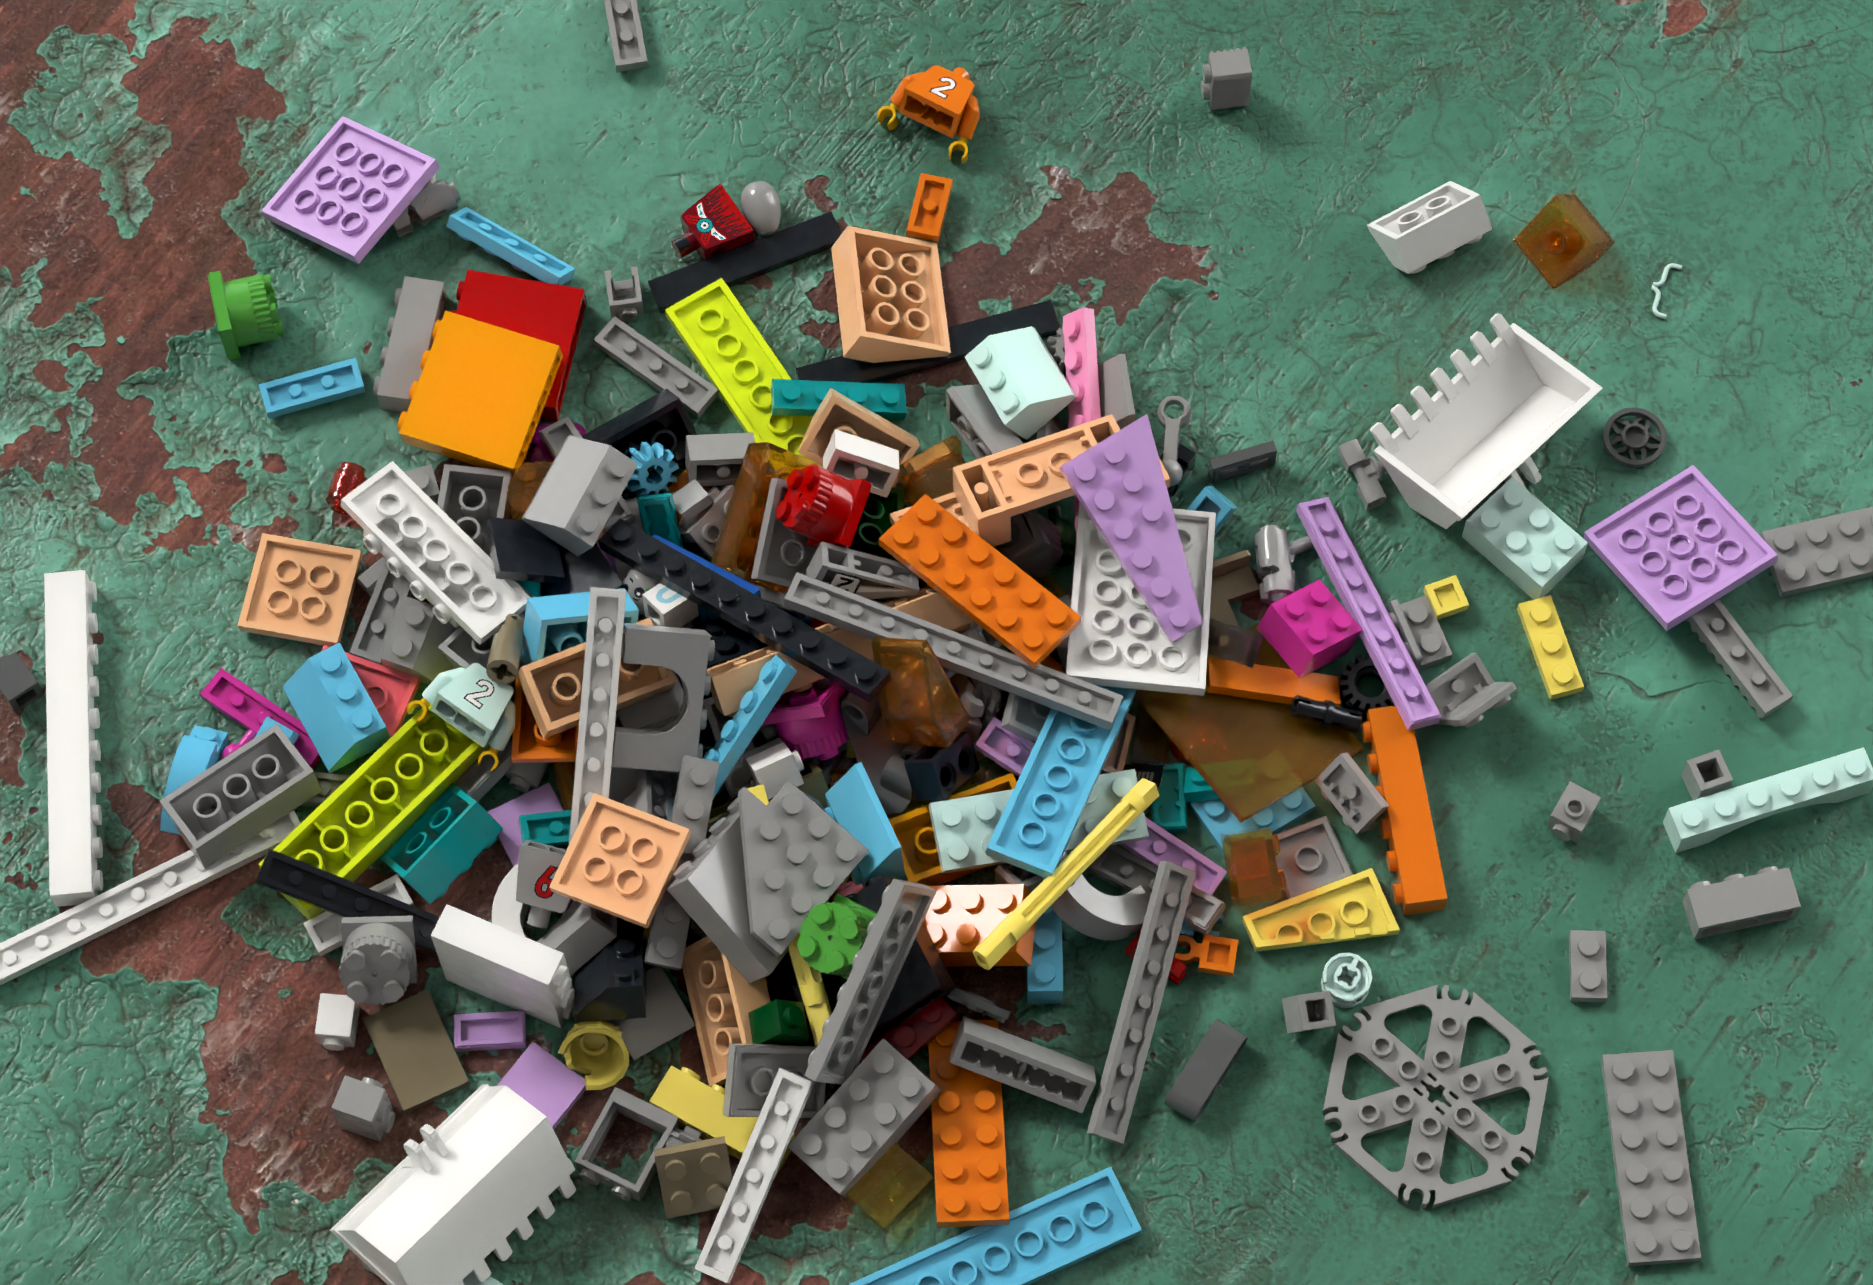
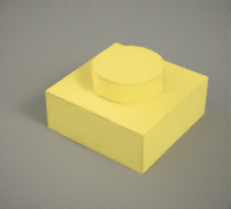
(1446, 597)

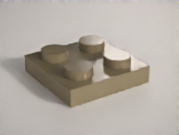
(693, 1176)

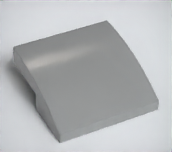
(664, 1017)

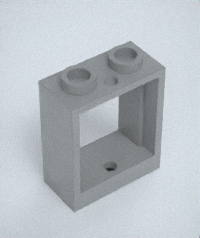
(639, 1111)

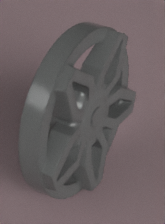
(1634, 437)
(979, 1004)

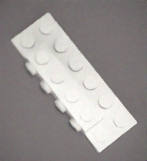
(432, 554)

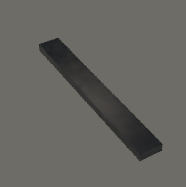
(962, 340)

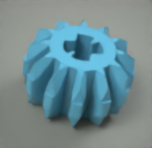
(661, 465)

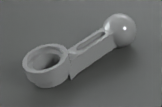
(1171, 440)

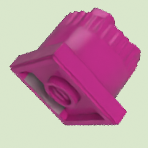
(811, 720)

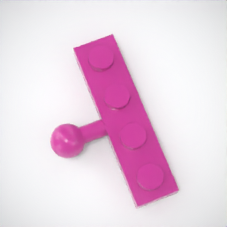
(250, 710)

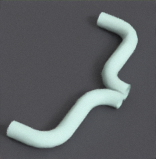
(1658, 284)

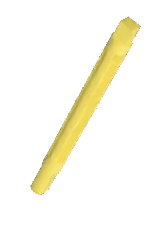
(1066, 873)
(808, 979)

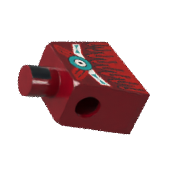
(712, 226)

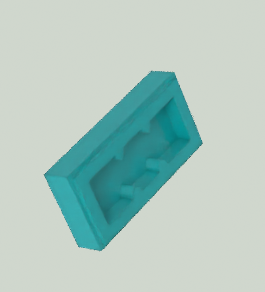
(660, 517)
(1170, 807)

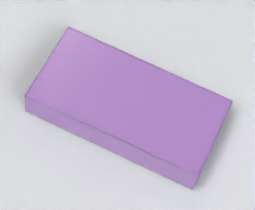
(490, 1031)

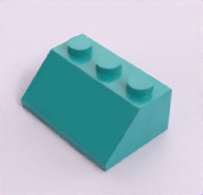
(442, 843)

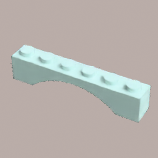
(1812, 784)

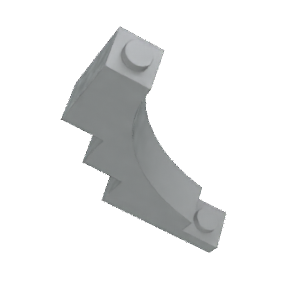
(586, 930)

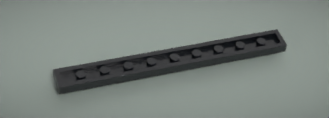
(745, 610)

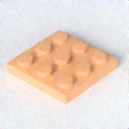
(300, 590)
(620, 860)

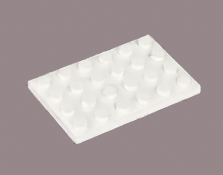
(1117, 632)

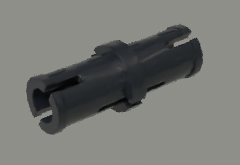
(1326, 713)

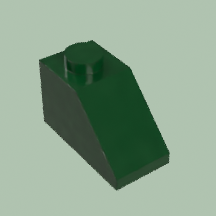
(779, 1023)

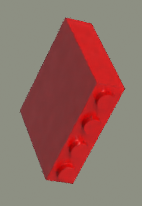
(532, 309)

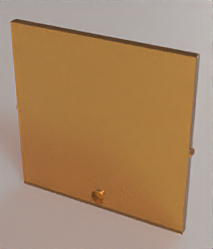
(1248, 746)

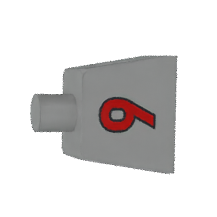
(535, 873)

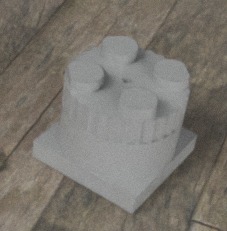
(377, 958)

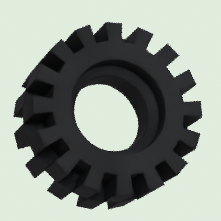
(1349, 690)

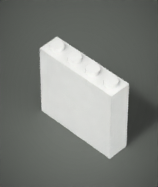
(504, 966)

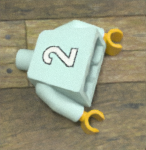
(472, 706)

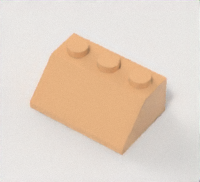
(852, 418)

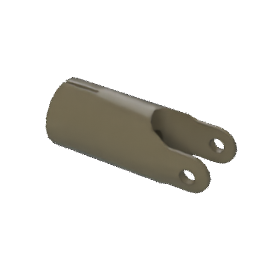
(506, 651)

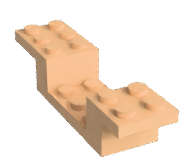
(1018, 480)

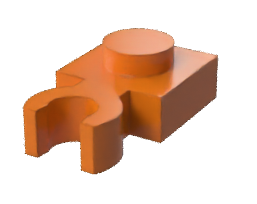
(1214, 955)

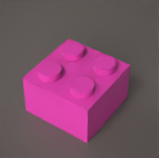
(1309, 628)

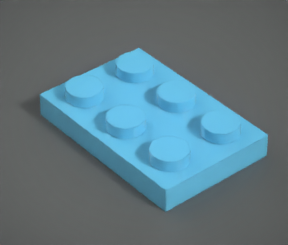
(1219, 819)

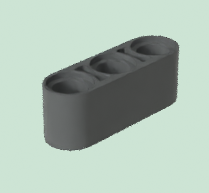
(1205, 1070)

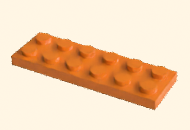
(979, 581)
(967, 1140)

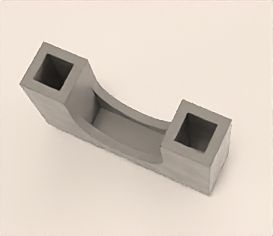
(686, 654)

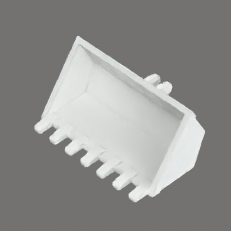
(1480, 423)
(460, 1193)

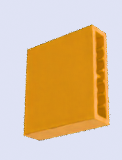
(479, 393)

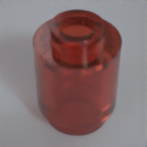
(344, 481)

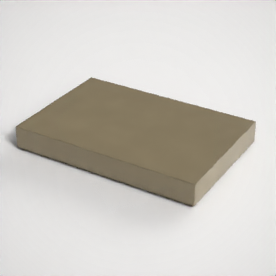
(416, 1051)

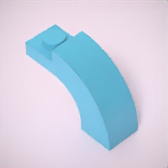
(192, 757)

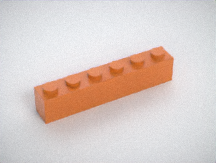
(1408, 818)

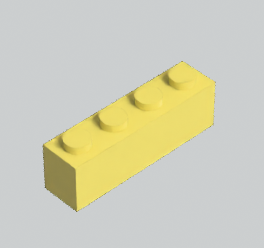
(702, 1110)

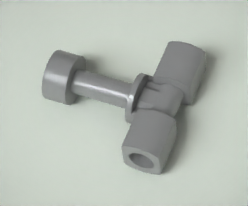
(1366, 471)

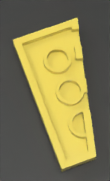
(1329, 914)

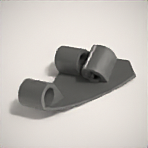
(879, 753)

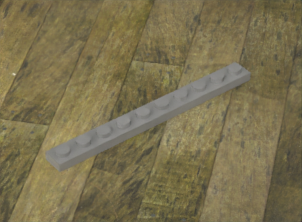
(955, 651)

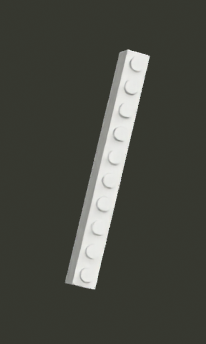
(72, 738)

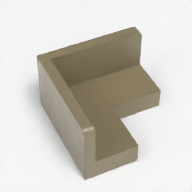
(1231, 583)

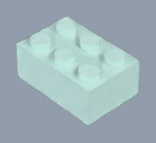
(1524, 539)

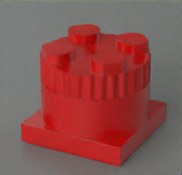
(823, 505)

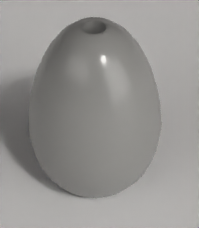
(761, 207)

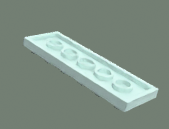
(967, 823)

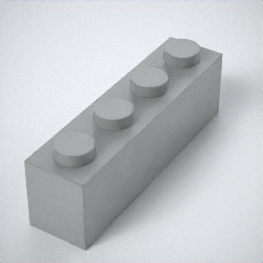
(410, 333)

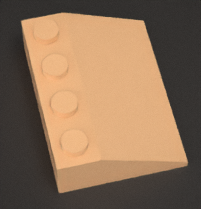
(889, 297)

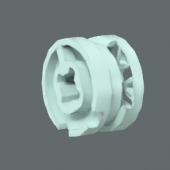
(1347, 979)

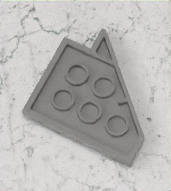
(790, 862)

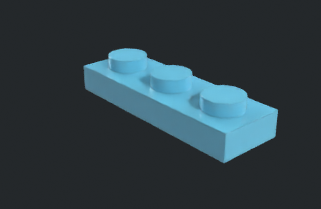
(312, 388)

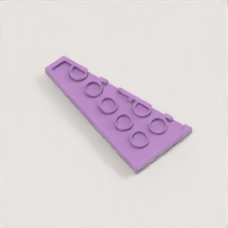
(1131, 507)

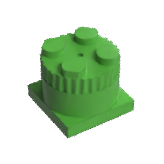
(244, 311)
(834, 935)

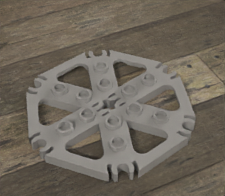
(1429, 1120)

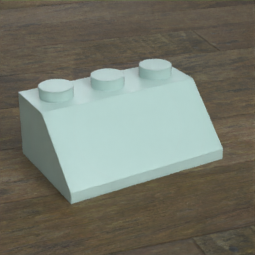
(1020, 379)

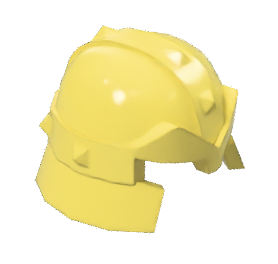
(598, 1051)

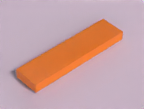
(1268, 683)

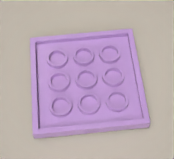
(350, 189)
(1680, 547)

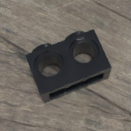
(939, 771)

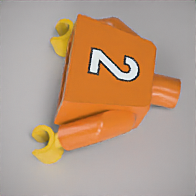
(939, 101)

